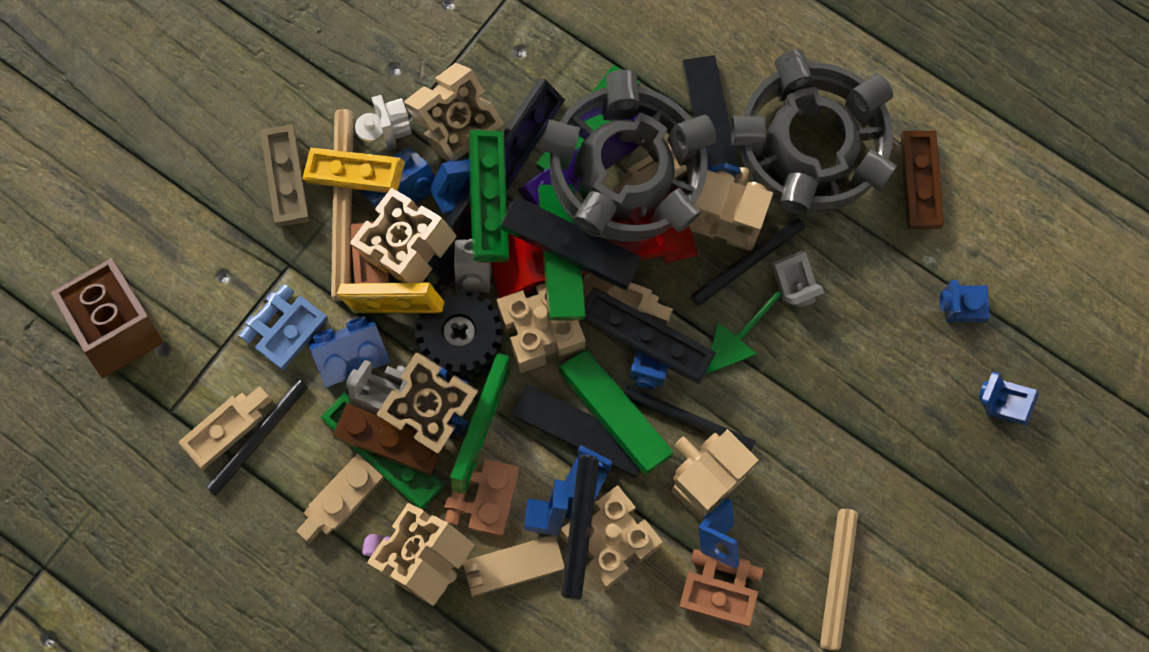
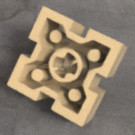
(453, 111)
(732, 208)
(403, 238)
(535, 333)
(427, 402)
(712, 472)
(616, 538)
(421, 554)

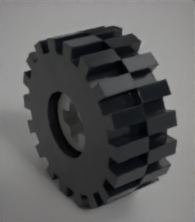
(482, 334)

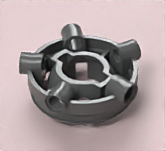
(798, 86)
(654, 118)

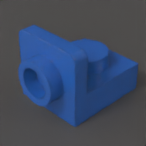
(964, 303)

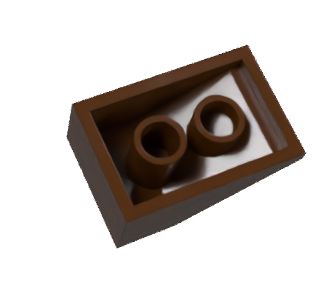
(106, 318)

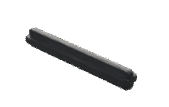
(580, 527)

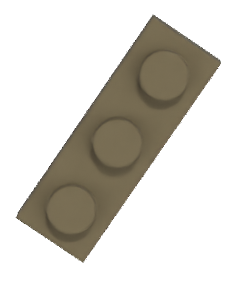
(284, 175)

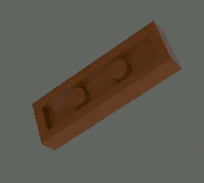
(922, 180)
(385, 440)

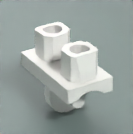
(389, 121)

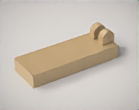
(513, 565)

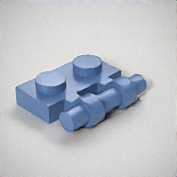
(290, 332)

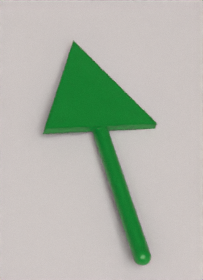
(729, 347)

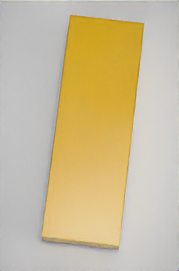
(353, 170)
(391, 298)

